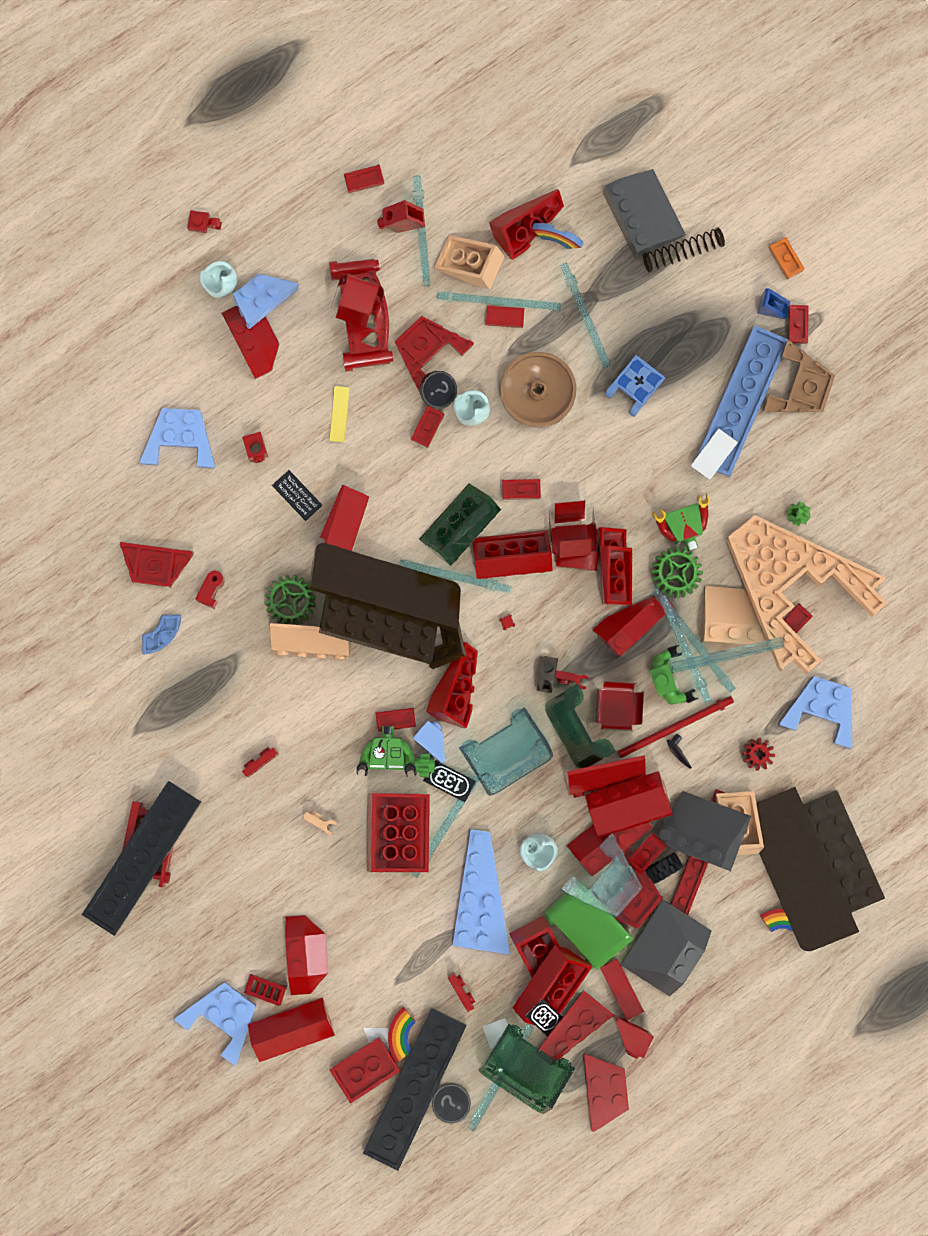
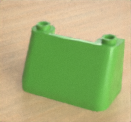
(588, 928)

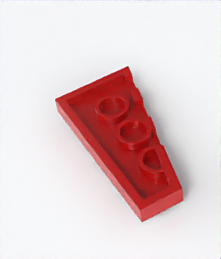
(577, 1023)

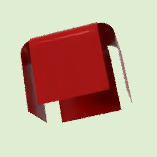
(357, 300)
(572, 539)
(619, 706)

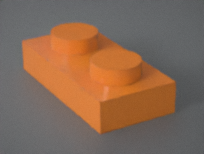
(786, 258)

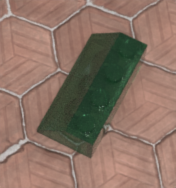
(460, 524)

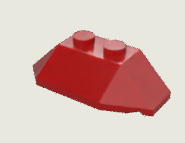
(256, 344)
(305, 954)

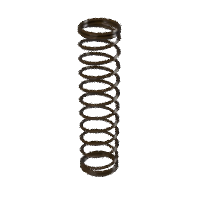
(720, 240)

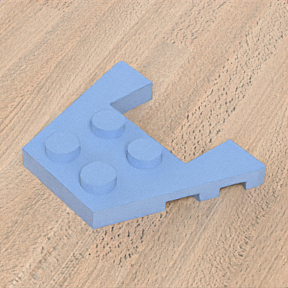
(179, 429)
(827, 702)
(227, 1011)

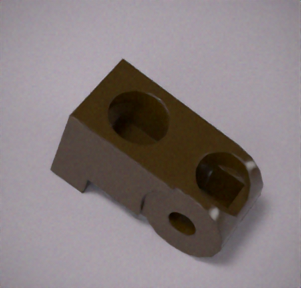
(546, 674)

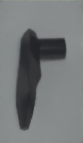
(677, 752)

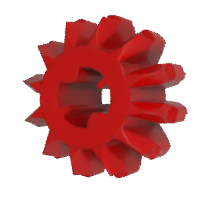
(762, 749)

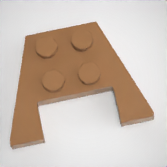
(809, 386)

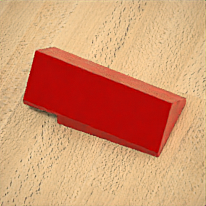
(345, 518)
(615, 566)
(290, 1030)

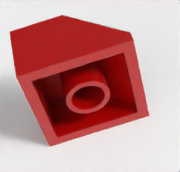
(633, 1037)

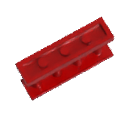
(138, 811)

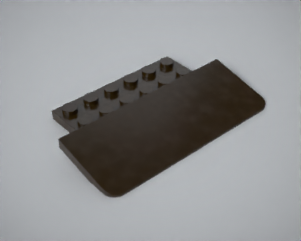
(382, 602)
(816, 866)

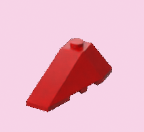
(514, 227)
(629, 625)
(453, 693)

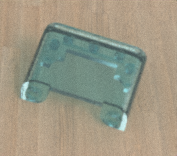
(508, 753)

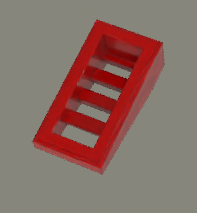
(282, 989)

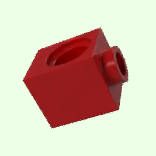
(249, 442)

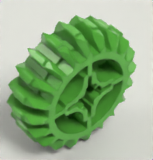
(672, 565)
(298, 596)

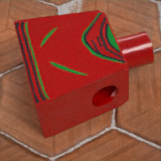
(402, 217)

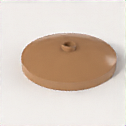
(543, 373)

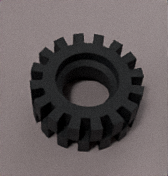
(664, 868)

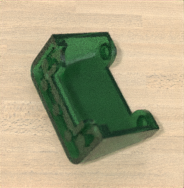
(571, 730)
(526, 1070)

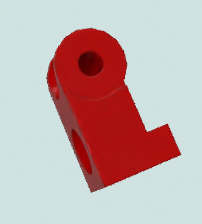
(209, 588)

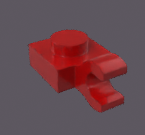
(201, 222)
(566, 677)

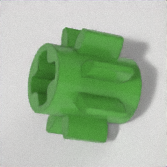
(798, 513)
(424, 765)

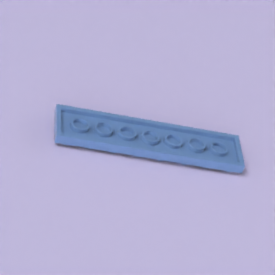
(746, 392)

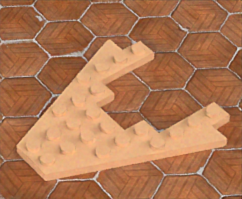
(772, 561)

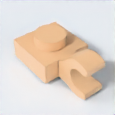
(315, 819)

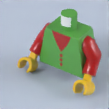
(684, 523)

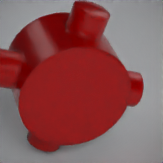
(507, 622)

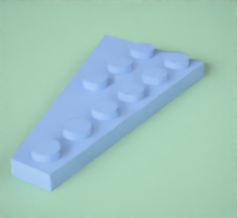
(480, 910)

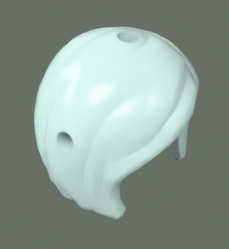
(218, 279)
(466, 410)
(538, 851)

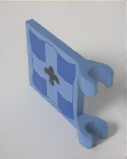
(638, 382)

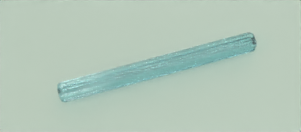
(729, 654)

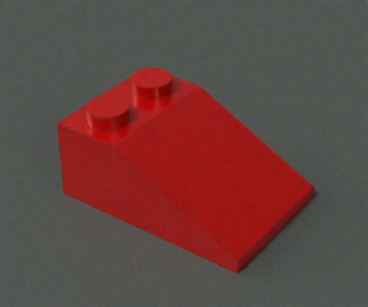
(534, 943)

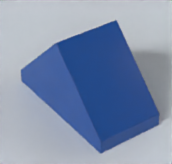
(773, 305)

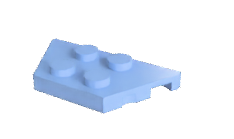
(262, 296)

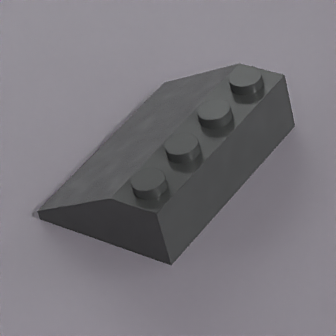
(643, 212)
(704, 830)

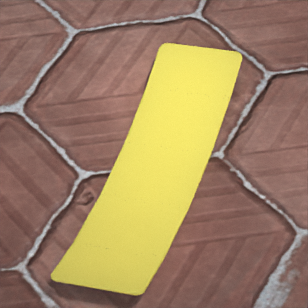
(339, 414)

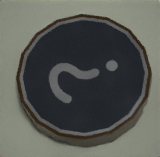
(438, 389)
(451, 1103)

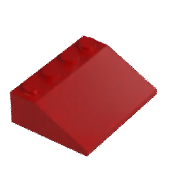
(604, 775)
(398, 832)

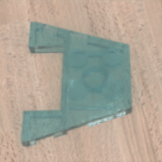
(613, 888)

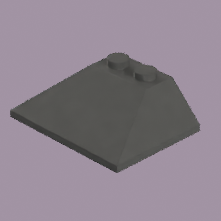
(667, 948)

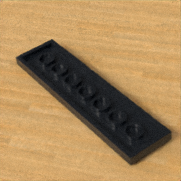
(141, 858)
(414, 1089)

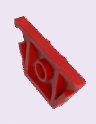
(154, 564)
(605, 1091)

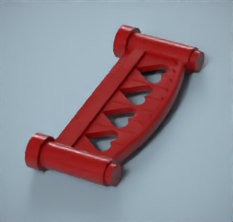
(361, 353)

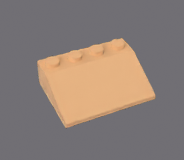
(729, 617)
(305, 641)

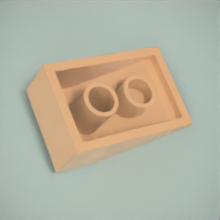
(470, 261)
(745, 803)

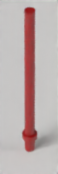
(719, 705)

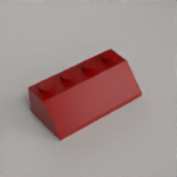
(512, 554)
(628, 804)
(587, 844)
(554, 982)

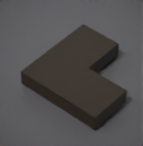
(450, 650)

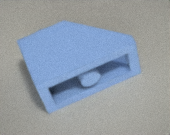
(432, 740)

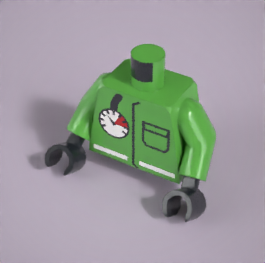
(666, 680)
(387, 753)

